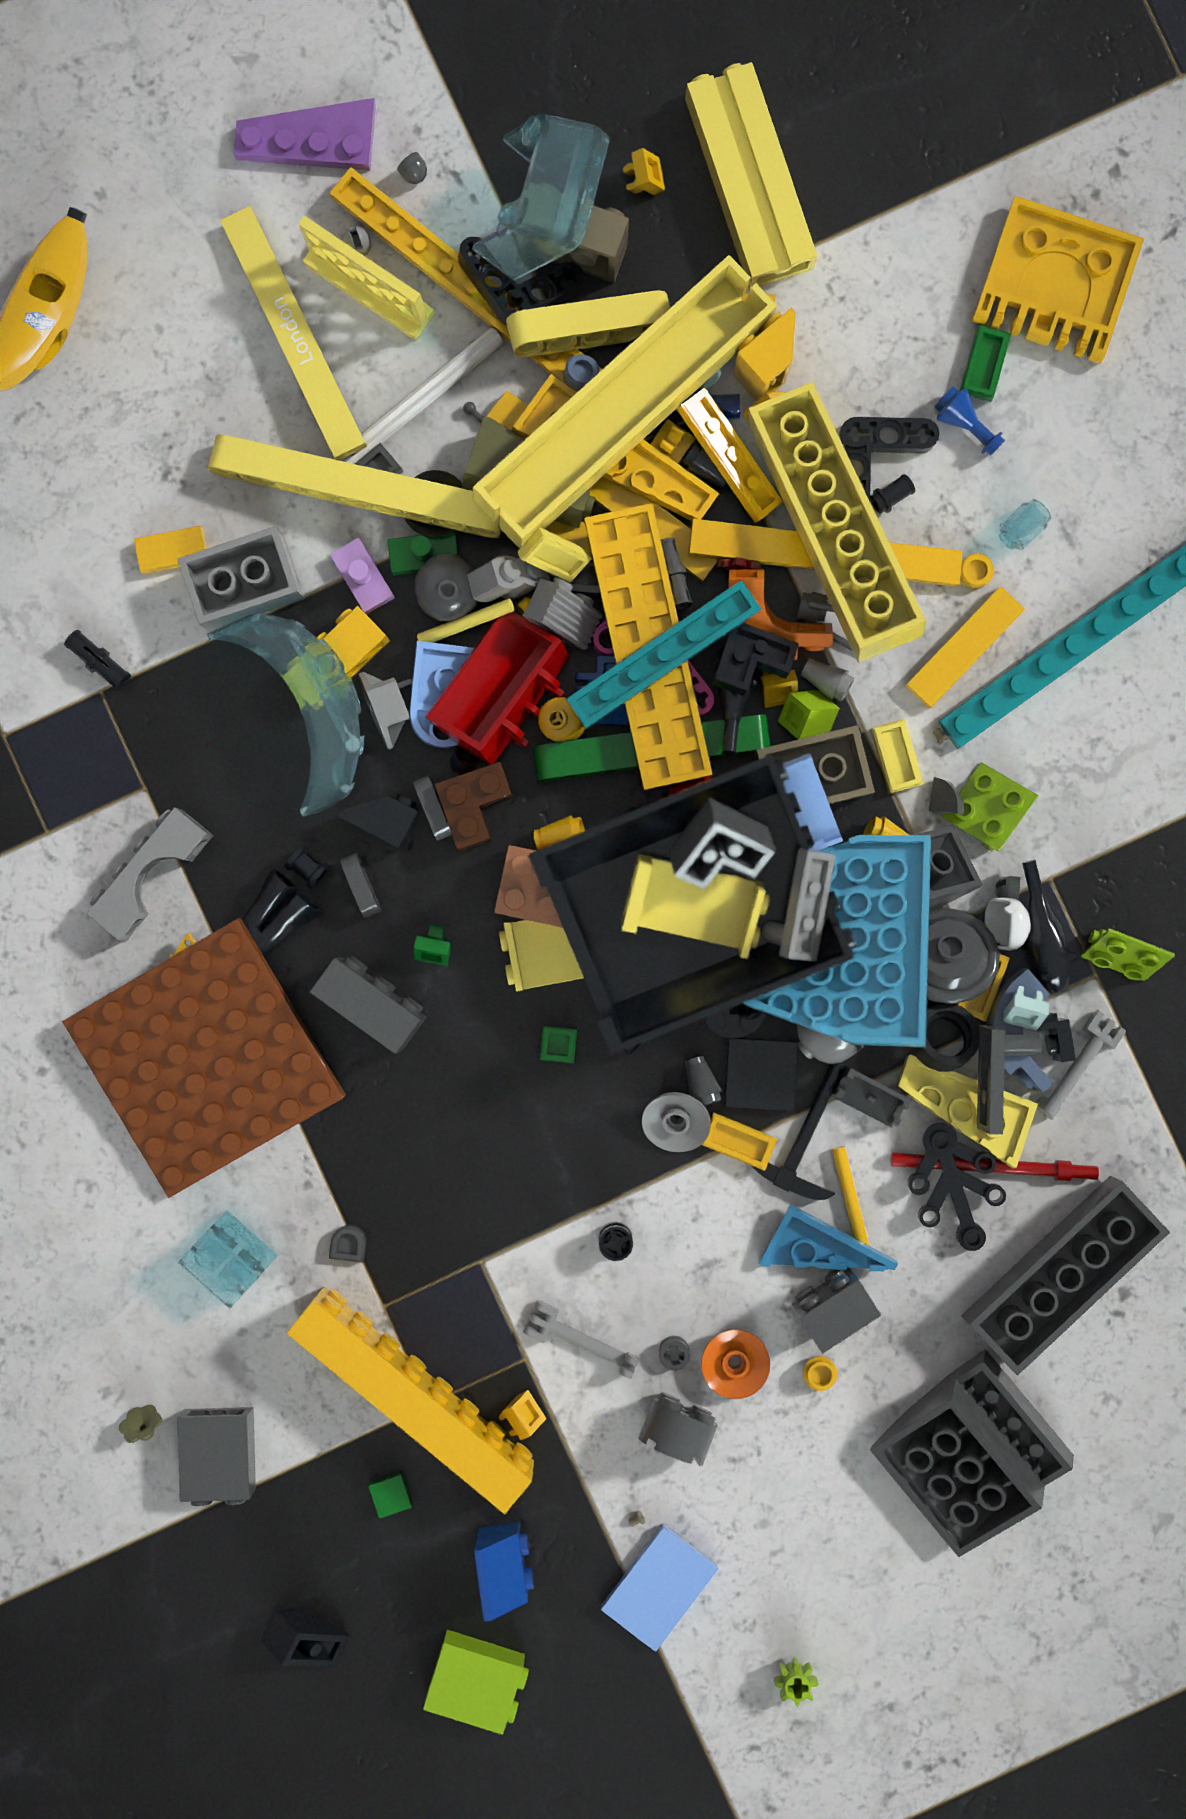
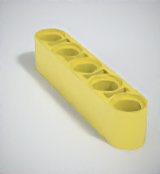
(584, 323)

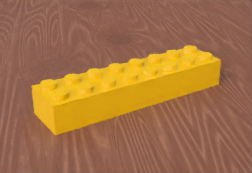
(414, 1399)

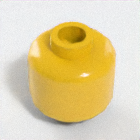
(550, 716)

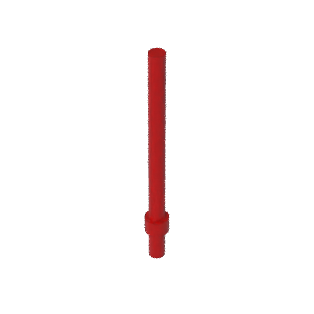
(1060, 1170)

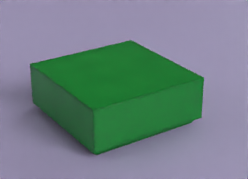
(558, 1044)
(390, 1495)

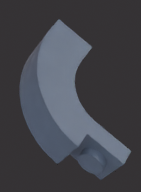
(1029, 1072)

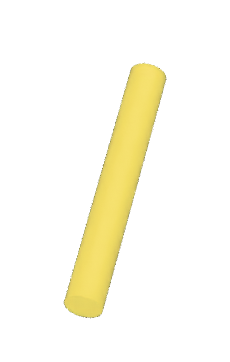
(467, 621)

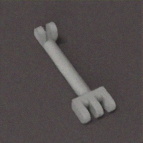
(1099, 1037)
(549, 1325)

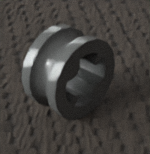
(682, 1346)

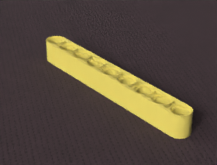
(350, 485)

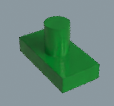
(412, 551)

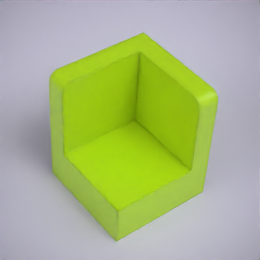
(808, 713)

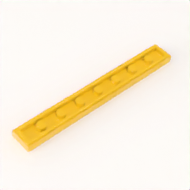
(615, 497)
(786, 549)

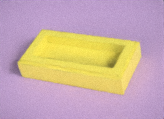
(554, 555)
(896, 756)

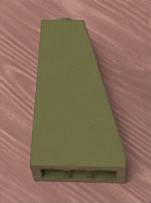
(493, 445)

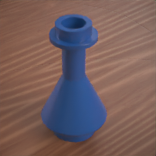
(958, 411)

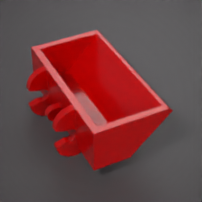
(500, 687)

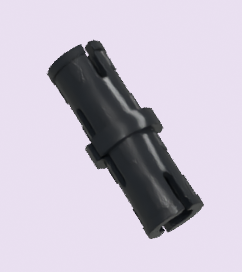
(82, 645)

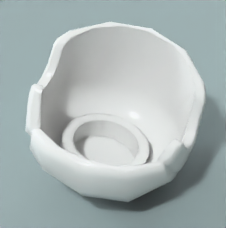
(1007, 922)

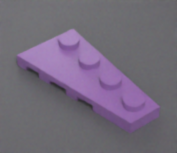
(311, 137)

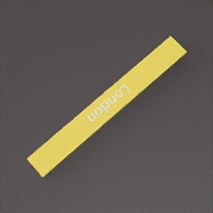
(293, 333)

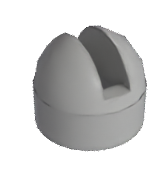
(363, 236)

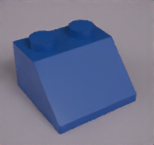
(502, 1569)

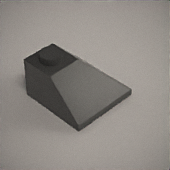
(950, 868)

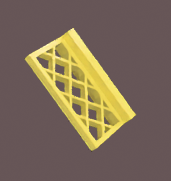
(364, 280)

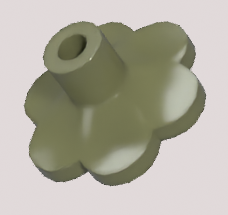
(140, 1423)

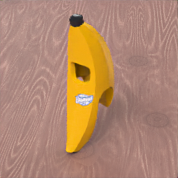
(43, 300)

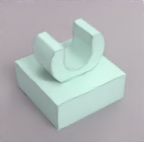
(1026, 1011)

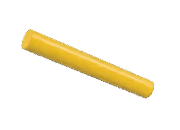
(849, 1194)

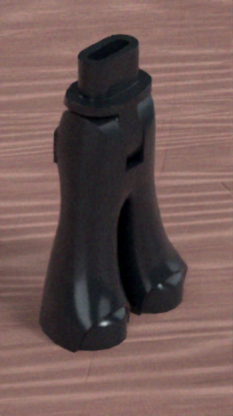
(294, 914)

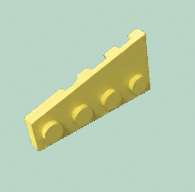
(955, 1102)

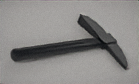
(785, 1176)

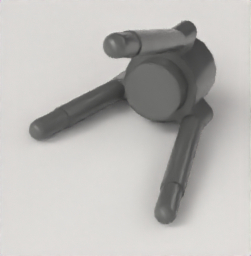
(814, 608)

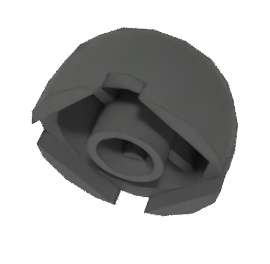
(444, 587)

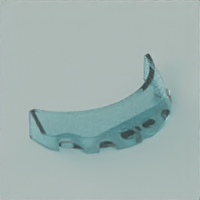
(322, 693)

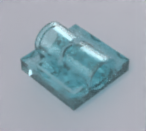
(228, 1259)

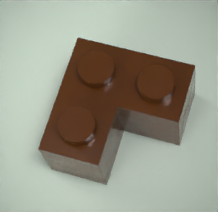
(464, 799)

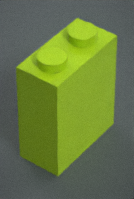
(476, 1682)

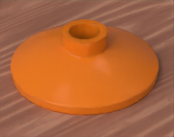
(743, 1379)

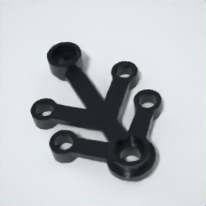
(953, 1181)

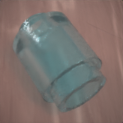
(1024, 524)

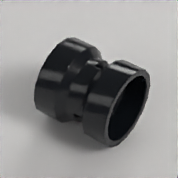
(616, 1247)

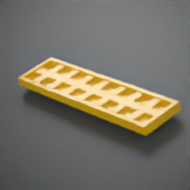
(638, 610)

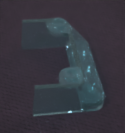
(556, 195)

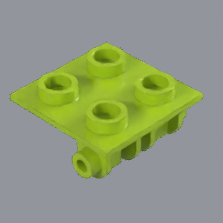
(991, 807)
(1125, 954)

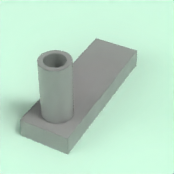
(806, 907)

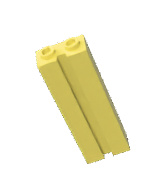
(750, 174)

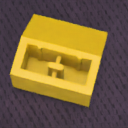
(766, 359)

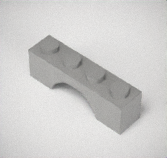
(121, 905)

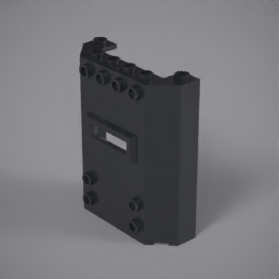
(661, 979)

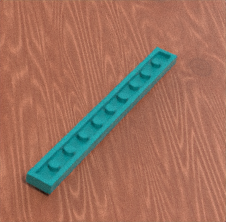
(1066, 650)

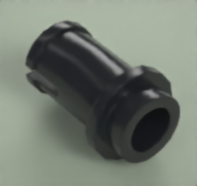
(885, 498)

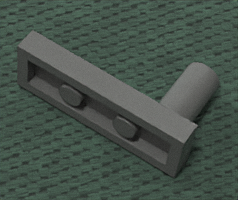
(991, 1057)

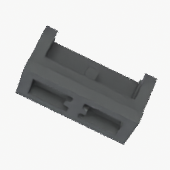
(870, 1097)

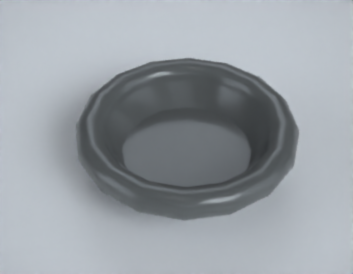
(960, 956)

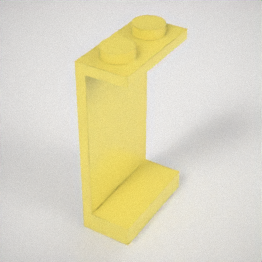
(720, 914)
(538, 955)

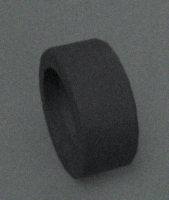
(969, 1029)

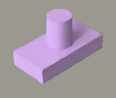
(362, 576)

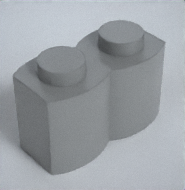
(504, 578)

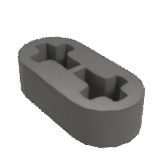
(432, 807)
(360, 885)

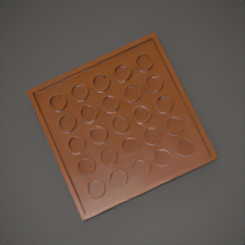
(204, 1058)

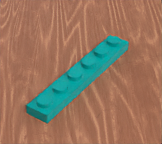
(663, 654)

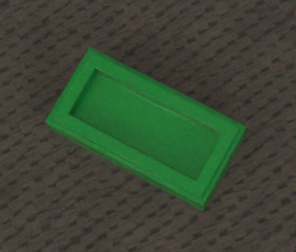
(985, 362)

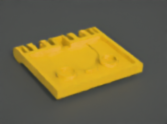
(1060, 273)

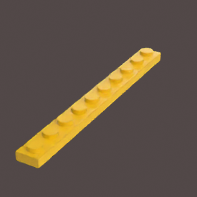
(427, 254)

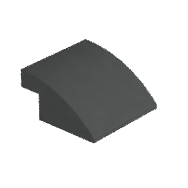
(973, 1454)

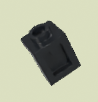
(1059, 1041)

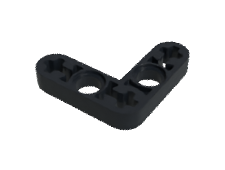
(521, 294)
(862, 449)

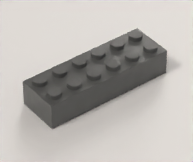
(1065, 1274)

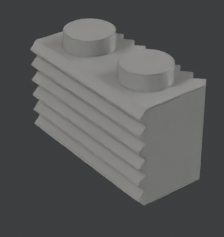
(563, 613)

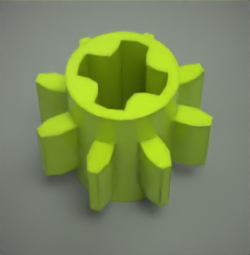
(801, 1690)

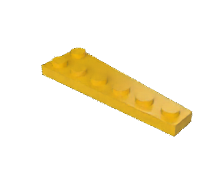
(640, 470)

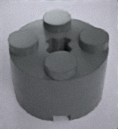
(677, 1430)

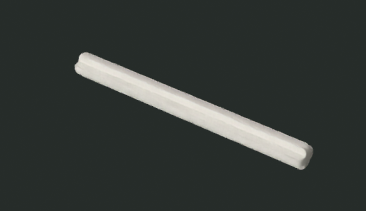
(428, 392)

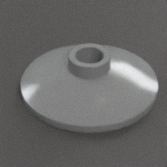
(676, 1133)

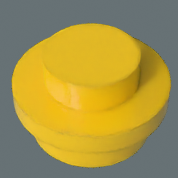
(820, 1373)

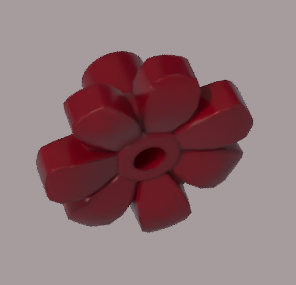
(737, 563)

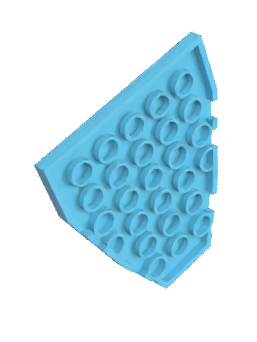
(883, 990)

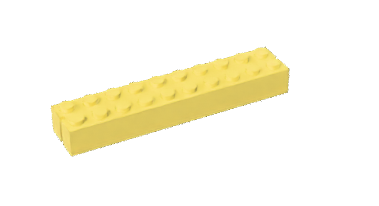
(623, 402)

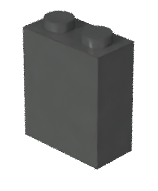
(216, 1455)

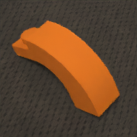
(808, 635)

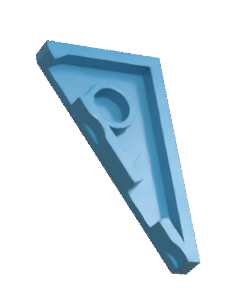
(811, 1242)

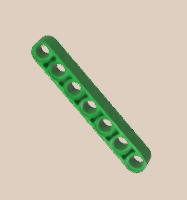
(618, 753)

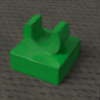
(433, 947)

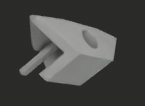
(385, 705)

